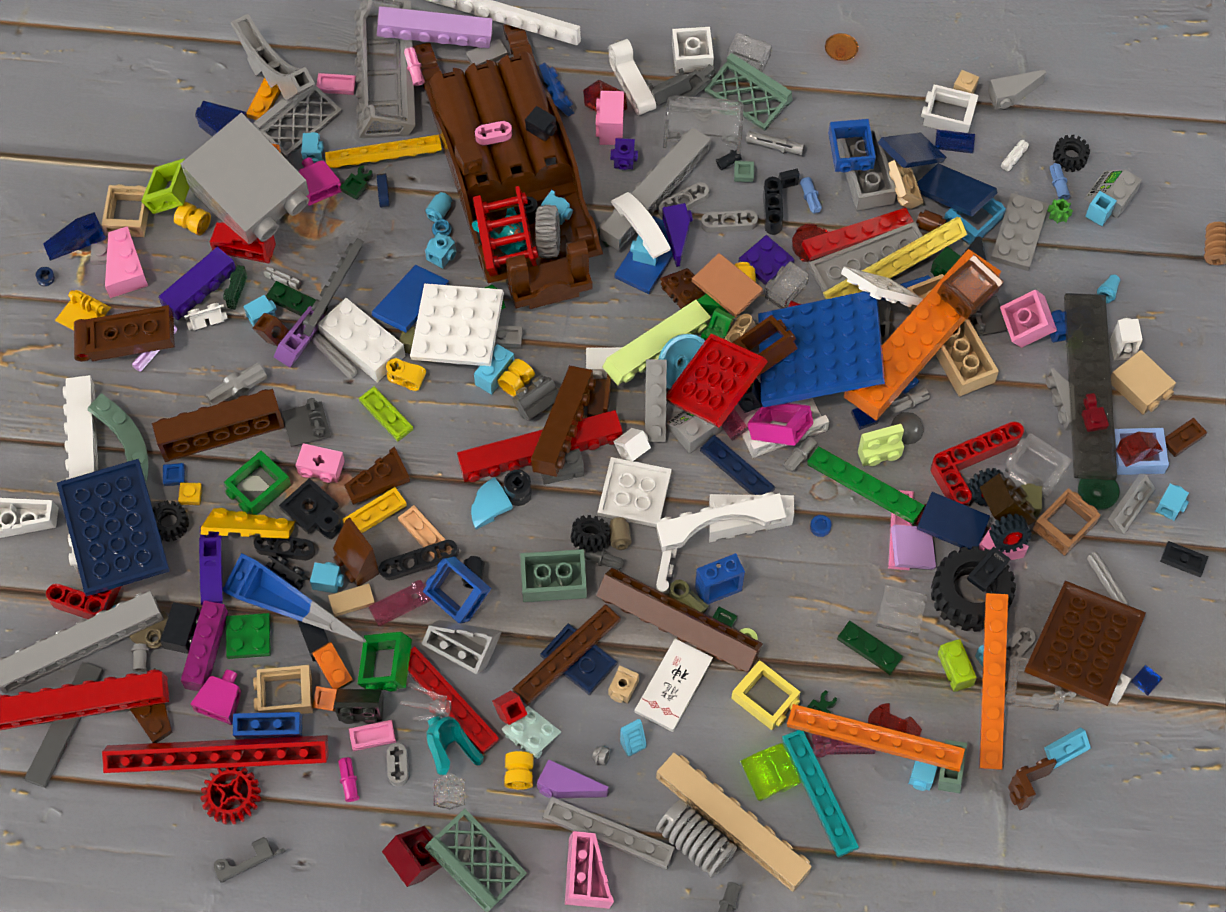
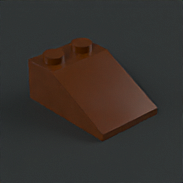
(355, 554)

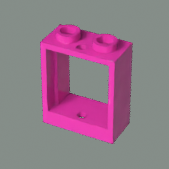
(798, 419)

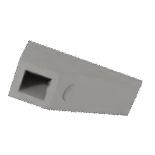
(1060, 397)

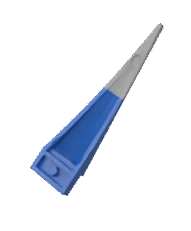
(264, 588)

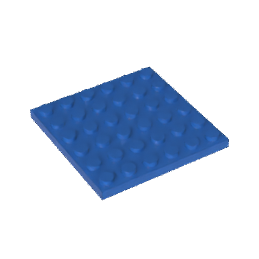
(835, 351)

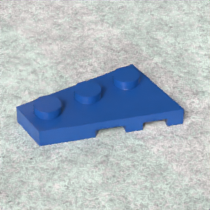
(556, 89)

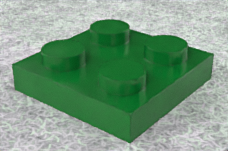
(248, 636)

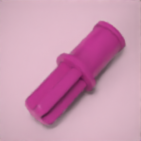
(348, 779)

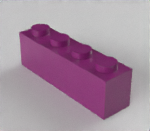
(204, 645)

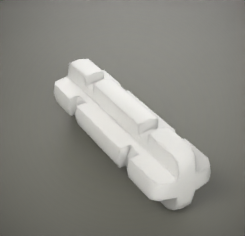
(1014, 155)

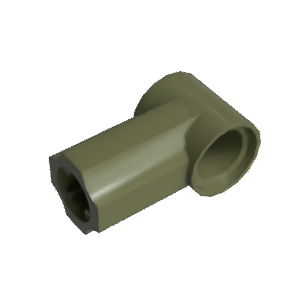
(689, 597)

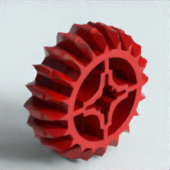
(216, 784)

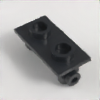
(293, 575)

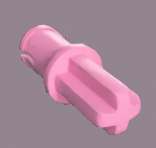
(414, 66)

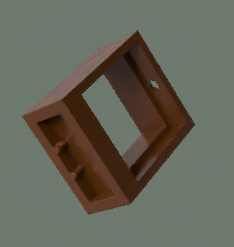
(762, 331)

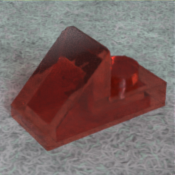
(902, 725)

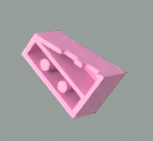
(123, 264)
(585, 873)

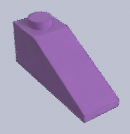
(295, 341)
(566, 783)

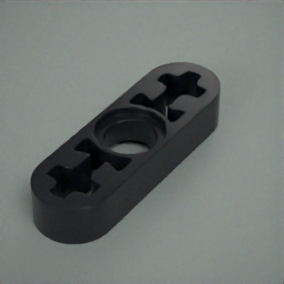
(298, 555)

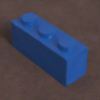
(267, 725)

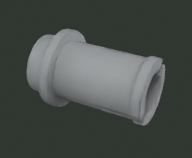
(139, 657)

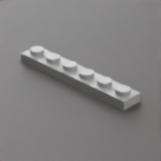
(609, 833)

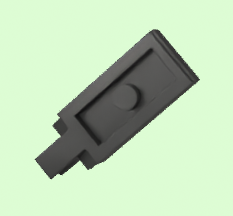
(699, 80)

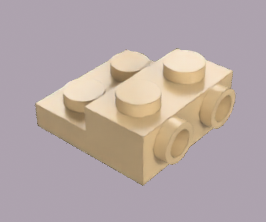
(906, 185)

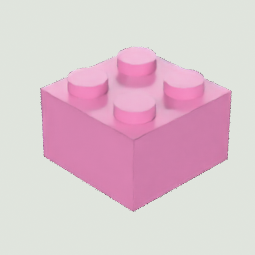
(609, 116)
(1028, 318)

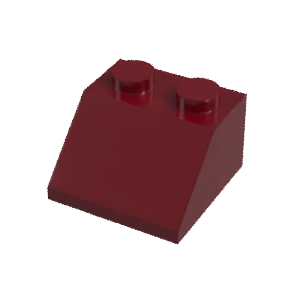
(410, 858)

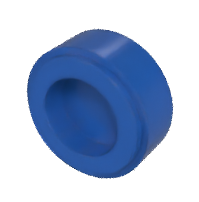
(820, 525)

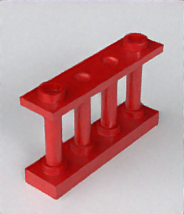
(486, 226)

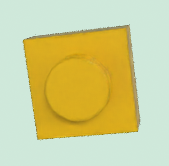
(190, 493)

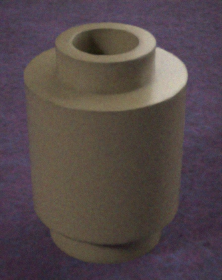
(620, 533)

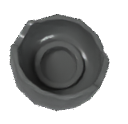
(912, 427)

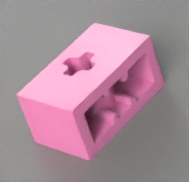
(320, 463)

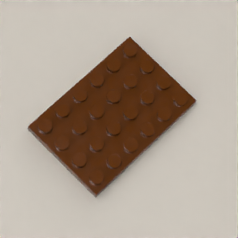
(1085, 643)

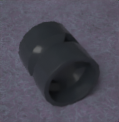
(518, 487)

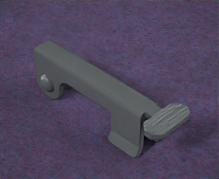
(264, 852)

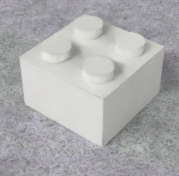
(692, 48)

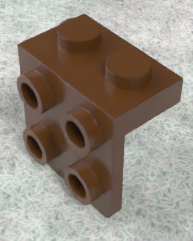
(1020, 786)

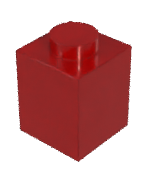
(509, 707)

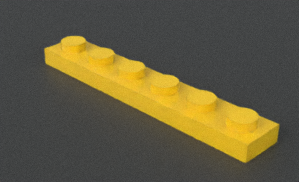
(383, 151)

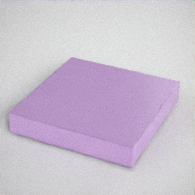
(912, 548)

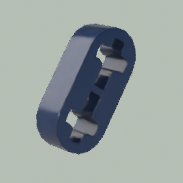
(383, 193)

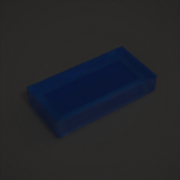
(955, 141)

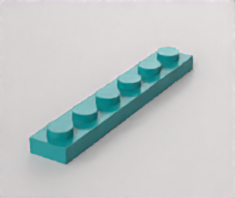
(820, 793)

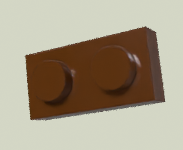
(1184, 437)

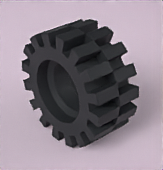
(1071, 144)
(590, 525)
(178, 527)

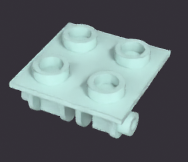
(531, 732)

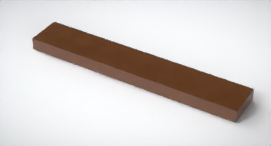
(566, 654)

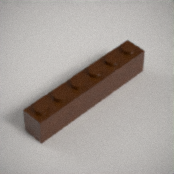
(563, 421)

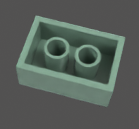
(553, 575)

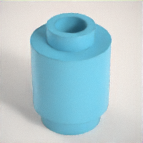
(438, 206)

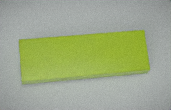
(386, 414)

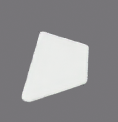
(252, 483)

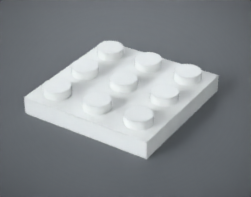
(881, 287)
(634, 492)

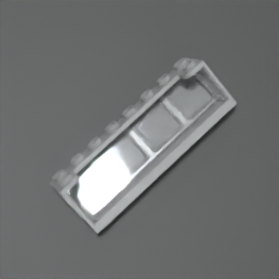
(382, 76)

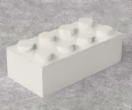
(360, 339)

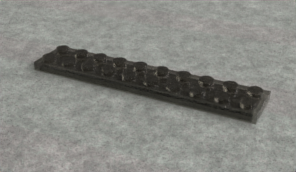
(1089, 373)

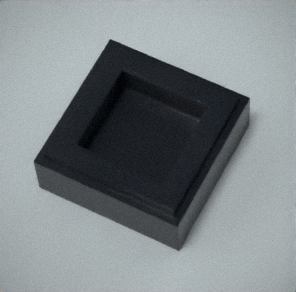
(789, 178)

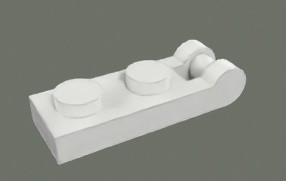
(665, 571)

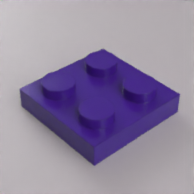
(766, 258)

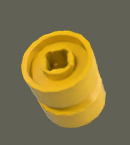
(192, 218)
(516, 377)
(518, 774)

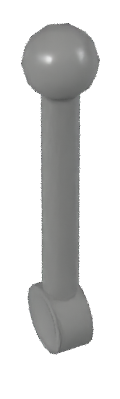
(1048, 696)

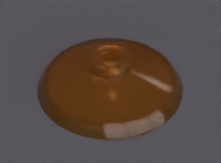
(841, 47)

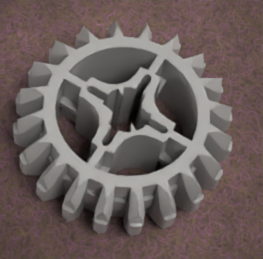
(547, 231)

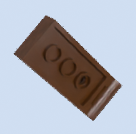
(124, 334)

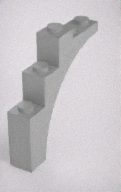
(264, 60)

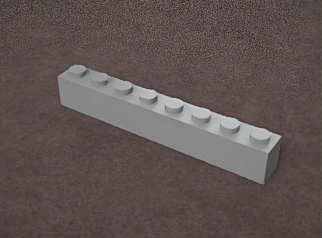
(658, 184)
(78, 641)

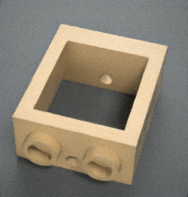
(129, 193)
(284, 673)

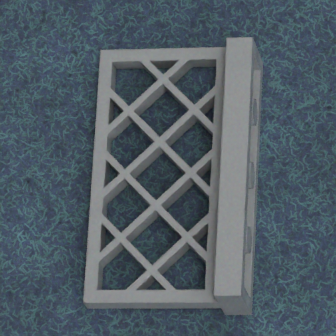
(283, 108)

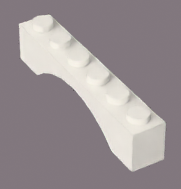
(762, 511)

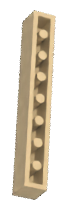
(733, 821)

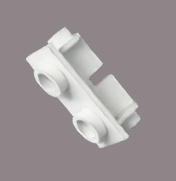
(198, 317)

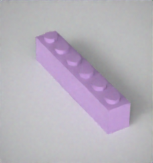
(434, 27)

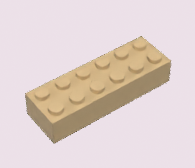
(963, 354)

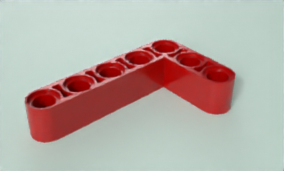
(971, 457)
(87, 604)

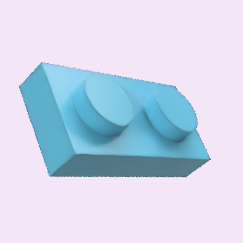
(1068, 747)

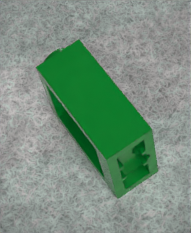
(269, 495)
(402, 647)

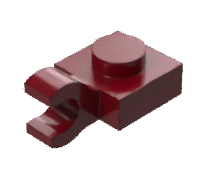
(1094, 417)

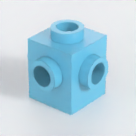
(440, 250)

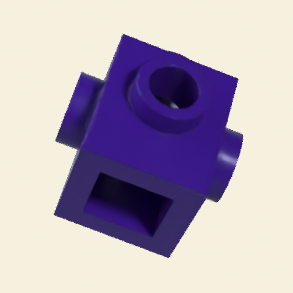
(624, 153)

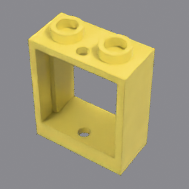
(754, 709)

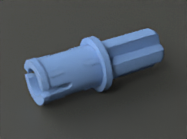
(1059, 181)
(811, 195)

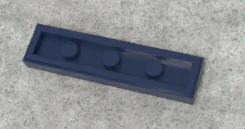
(736, 467)

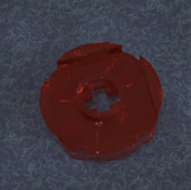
(802, 233)

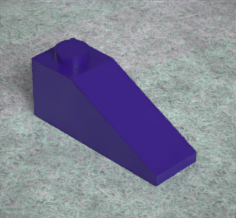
(677, 225)

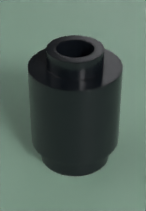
(531, 209)
(477, 566)

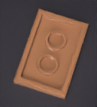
(727, 285)

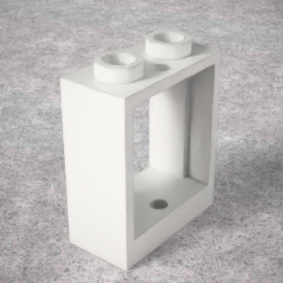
(952, 97)

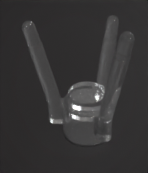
(439, 706)

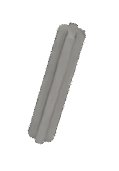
(334, 356)
(1106, 578)

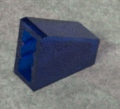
(214, 117)

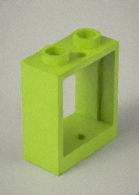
(156, 194)

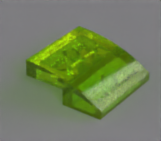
(770, 771)

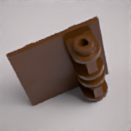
(681, 288)

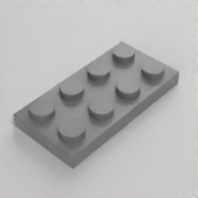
(1019, 232)

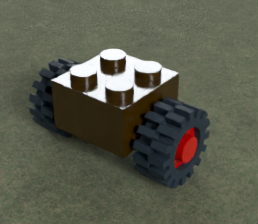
(1007, 506)

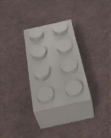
(873, 186)

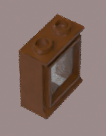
(970, 287)

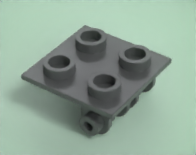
(988, 318)
(306, 423)

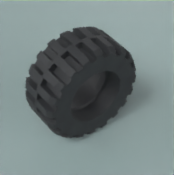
(950, 603)

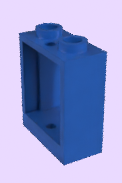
(858, 128)
(718, 583)
(474, 600)

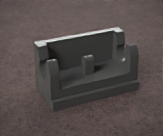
(670, 87)

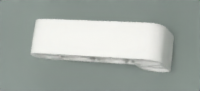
(630, 77)

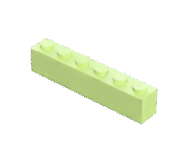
(632, 357)

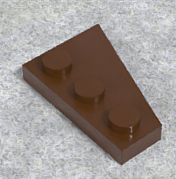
(381, 477)
(153, 720)

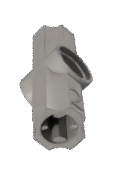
(237, 384)

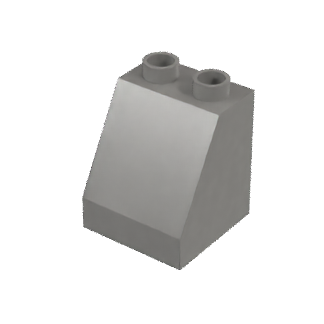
(245, 180)

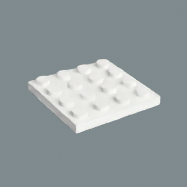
(457, 324)

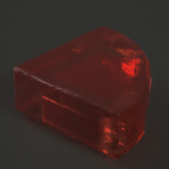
(875, 714)

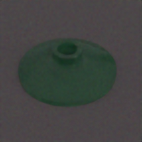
(1108, 491)

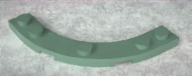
(123, 428)

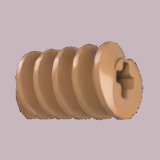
(1215, 243)

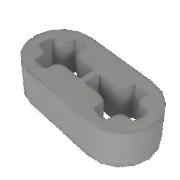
(1021, 648)
(402, 764)

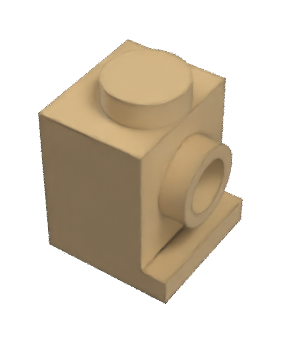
(627, 677)

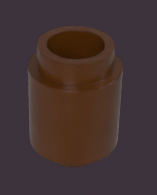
(929, 220)

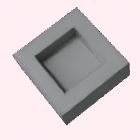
(99, 253)

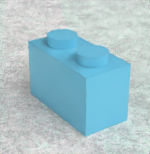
(487, 376)

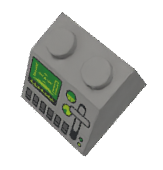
(1117, 184)
(691, 430)

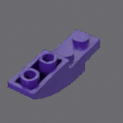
(211, 567)

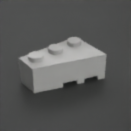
(462, 643)

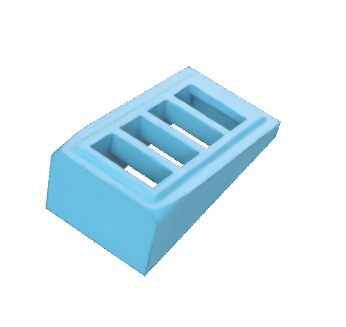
(633, 737)

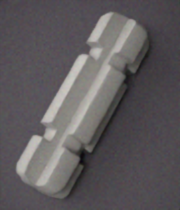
(282, 277)

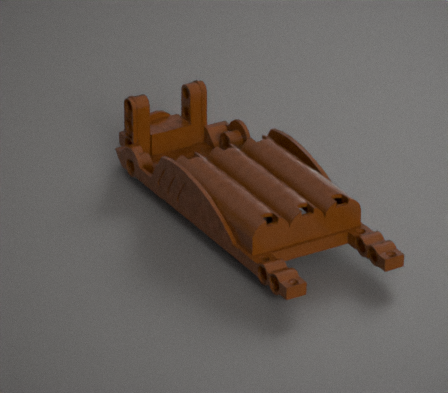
(509, 94)

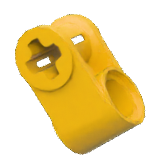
(406, 374)

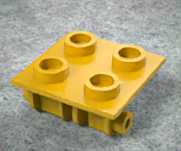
(81, 307)

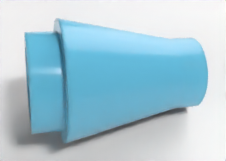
(1109, 288)

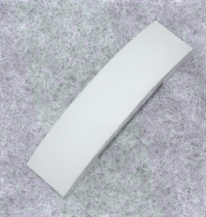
(643, 223)

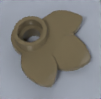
(145, 636)

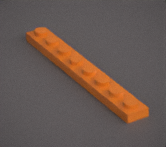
(993, 681)
(876, 737)

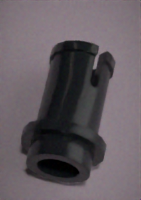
(728, 160)

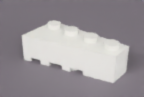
(730, 528)

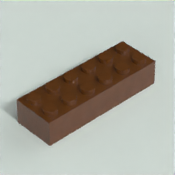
(218, 425)

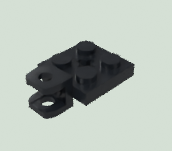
(320, 516)

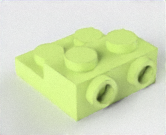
(881, 445)

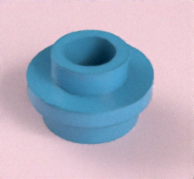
(441, 224)

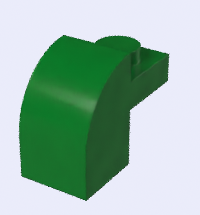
(719, 324)

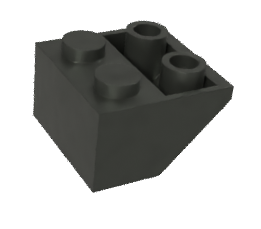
(359, 705)

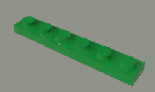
(866, 485)

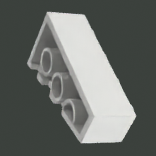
(26, 516)

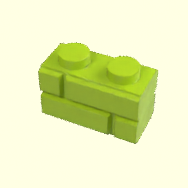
(957, 665)

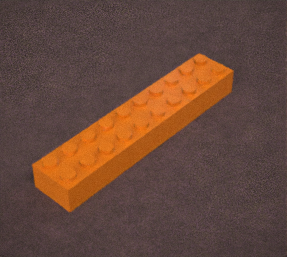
(912, 346)

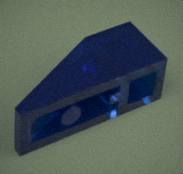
(75, 236)

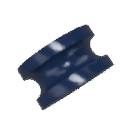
(45, 270)

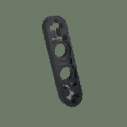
(419, 563)

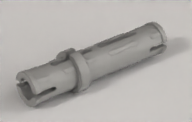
(798, 148)

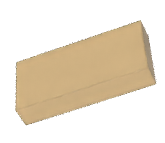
(351, 600)

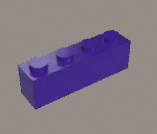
(198, 283)

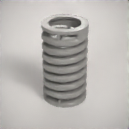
(693, 851)

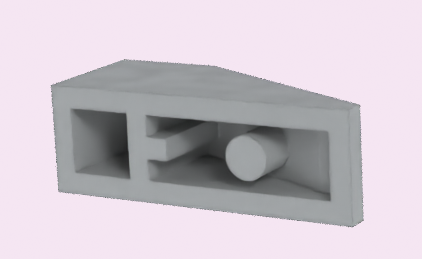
(1011, 89)

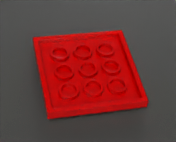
(715, 380)

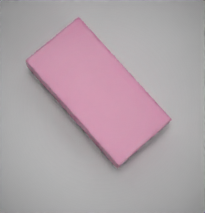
(336, 83)
(372, 735)

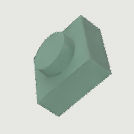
(744, 171)

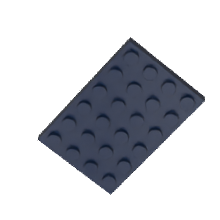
(112, 527)

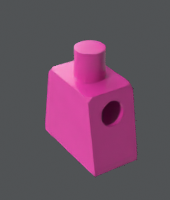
(320, 180)
(218, 697)

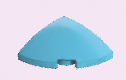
(489, 503)

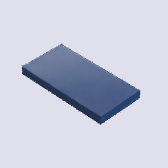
(643, 275)
(403, 302)

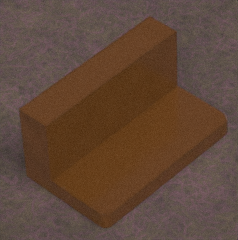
(600, 397)

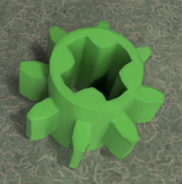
(1060, 210)

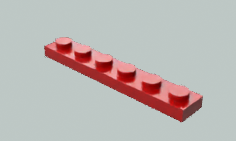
(854, 234)
(471, 723)

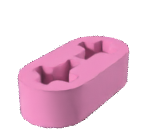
(493, 133)

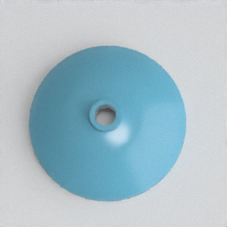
(679, 347)

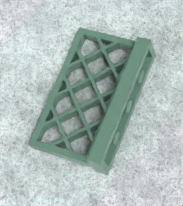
(760, 82)
(462, 874)

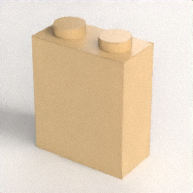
(1142, 382)

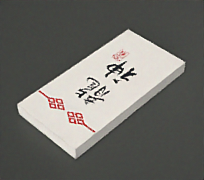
(673, 685)

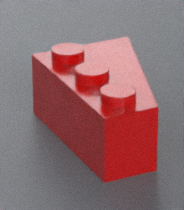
(235, 246)

